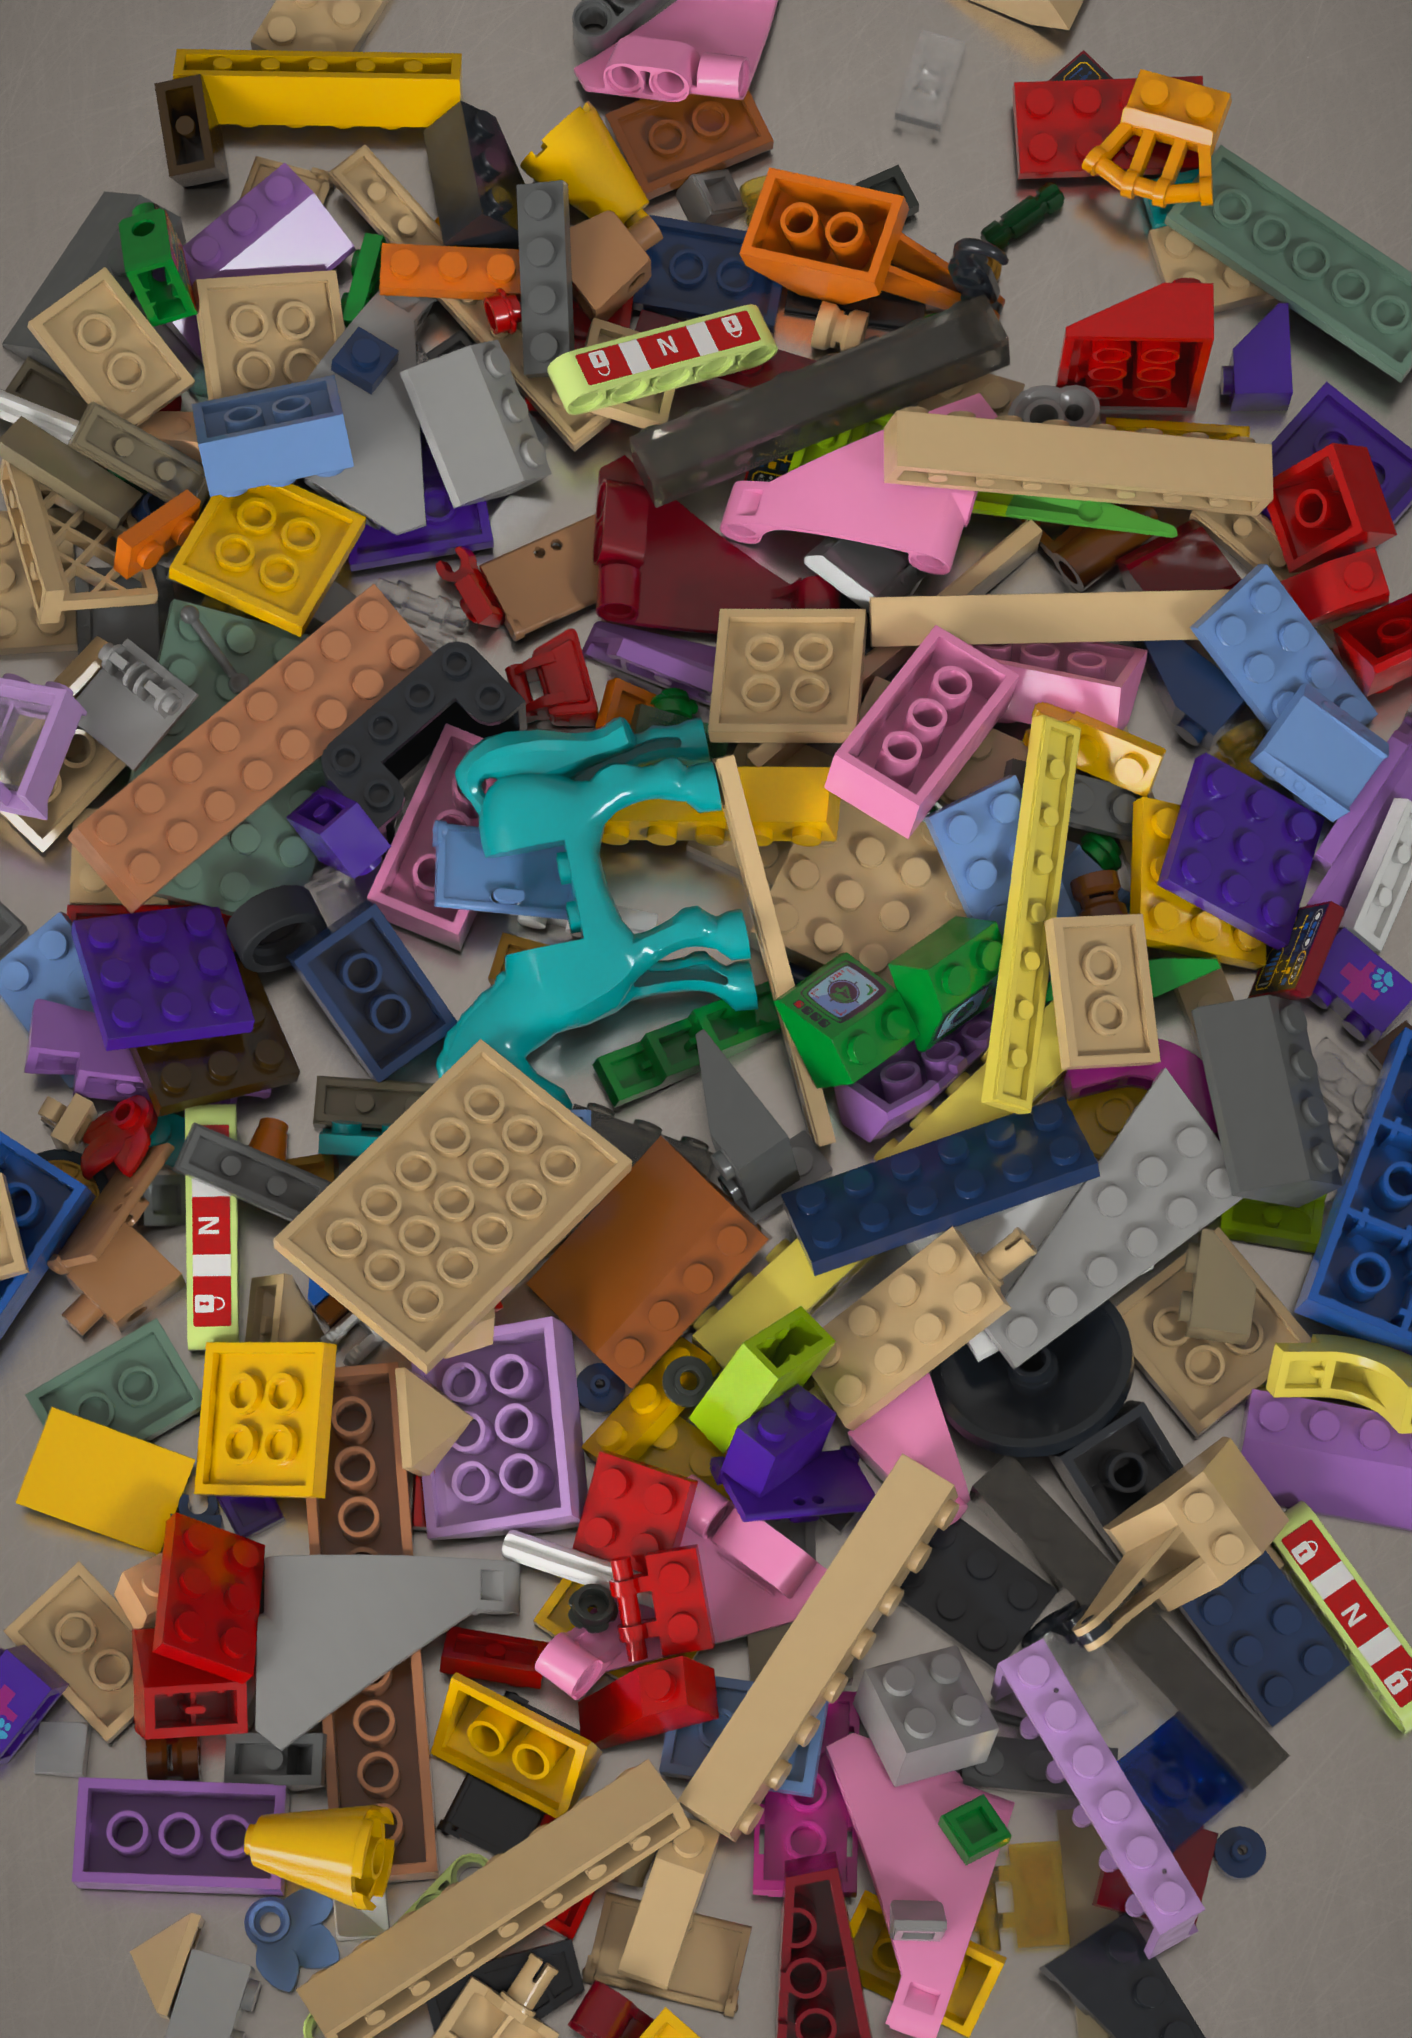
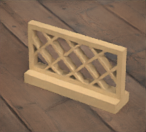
(46, 565)

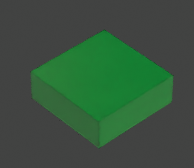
(974, 1829)

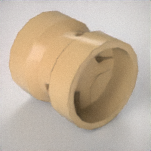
(836, 328)

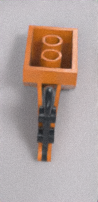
(840, 242)

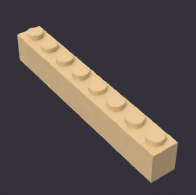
(1077, 462)
(819, 1648)
(495, 1906)

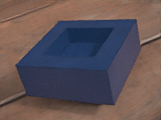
(364, 360)

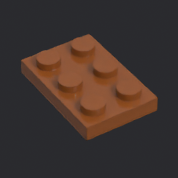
(687, 137)

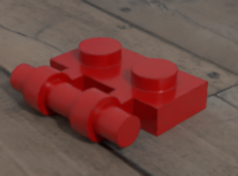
(678, 1602)

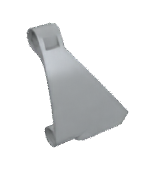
(382, 426)
(353, 1618)

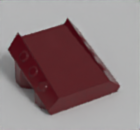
(1178, 563)

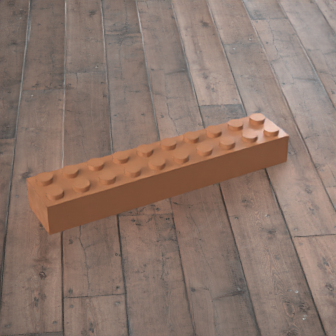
(382, 1734)

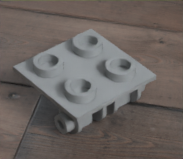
(132, 702)

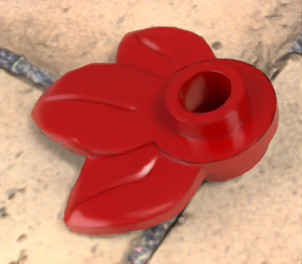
(119, 1137)

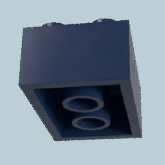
(372, 990)

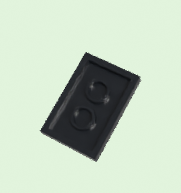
(976, 1594)

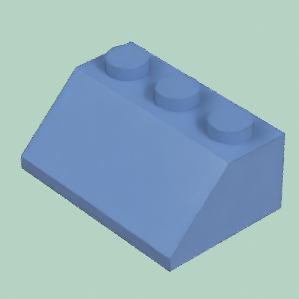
(272, 436)

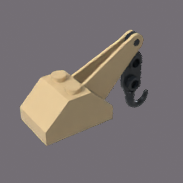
(1178, 1542)

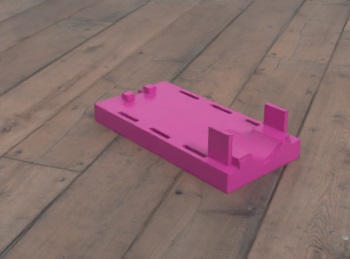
(809, 1825)

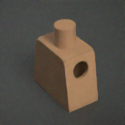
(610, 262)
(122, 1283)

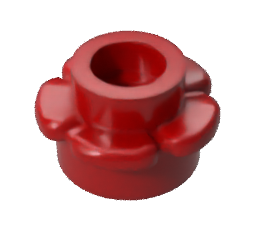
(502, 312)

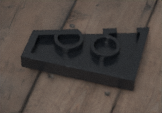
(502, 1971)

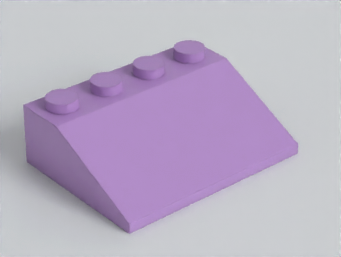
(522, 1451)

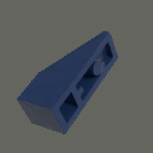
(1192, 691)

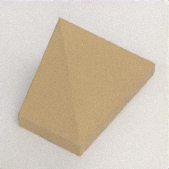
(279, 1312)
(426, 1422)
(165, 1959)

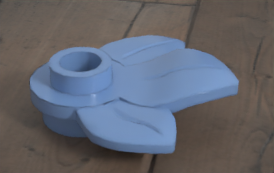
(297, 1942)

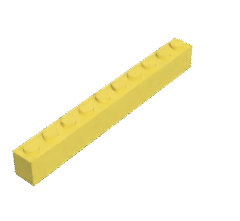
(789, 1278)

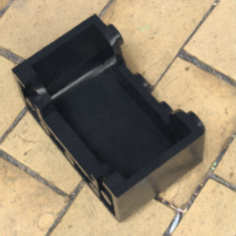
(404, 726)

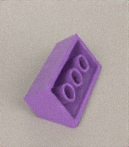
(266, 232)
(1330, 1457)

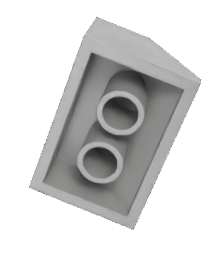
(476, 423)

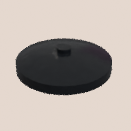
(1050, 1398)

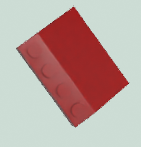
(1144, 349)

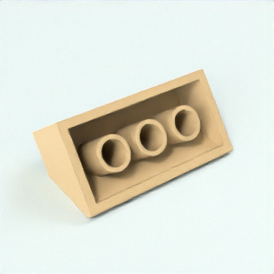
(85, 769)

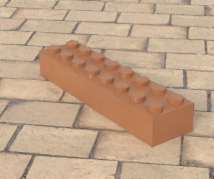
(248, 749)

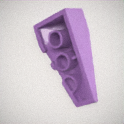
(911, 1080)

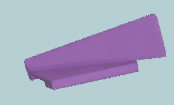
(654, 658)
(1354, 834)
(70, 1043)

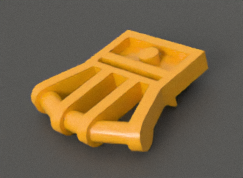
(1172, 114)

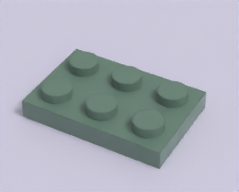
(127, 1386)

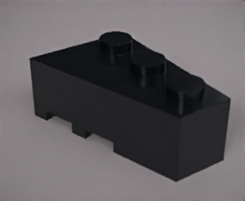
(473, 179)

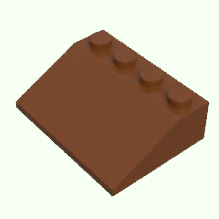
(648, 1261)

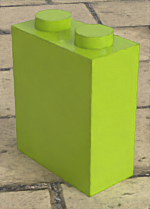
(761, 1373)

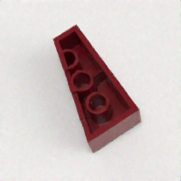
(818, 1958)

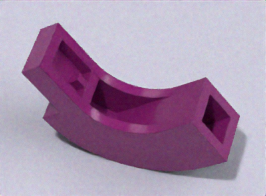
(1181, 1064)

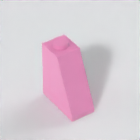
(916, 1428)

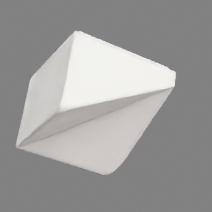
(361, 1924)

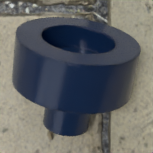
(595, 1400)
(1232, 1863)

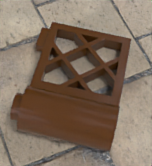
(1090, 553)

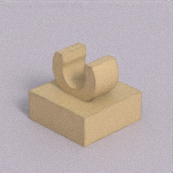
(68, 1122)

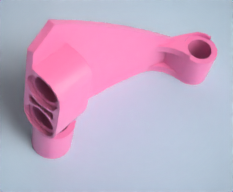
(685, 51)
(848, 500)
(751, 1585)
(918, 1863)

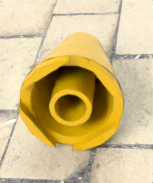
(591, 165)
(327, 1851)

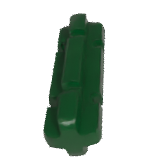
(1023, 216)

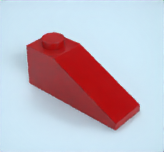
(1340, 587)
(650, 1702)

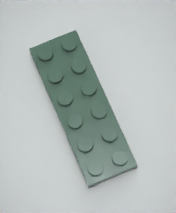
(1304, 261)

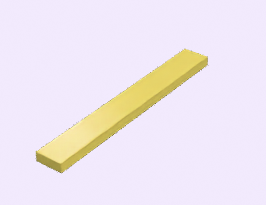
(1031, 901)

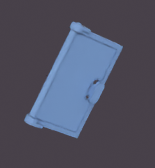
(469, 879)

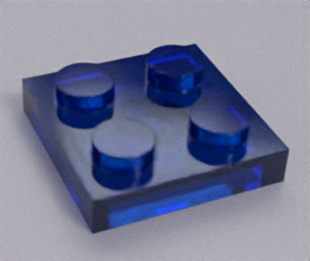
(1178, 1782)

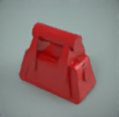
(563, 680)

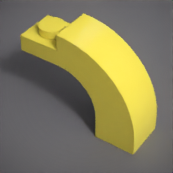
(1346, 1371)

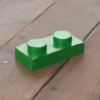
(366, 277)

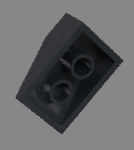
(1117, 1466)

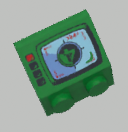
(949, 976)
(845, 1021)

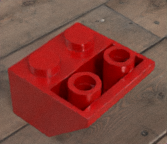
(182, 1699)

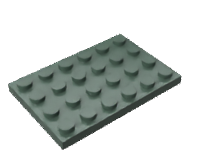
(265, 846)

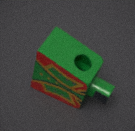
(149, 244)

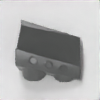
(864, 570)
(139, 623)

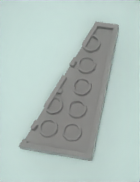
(1153, 1194)

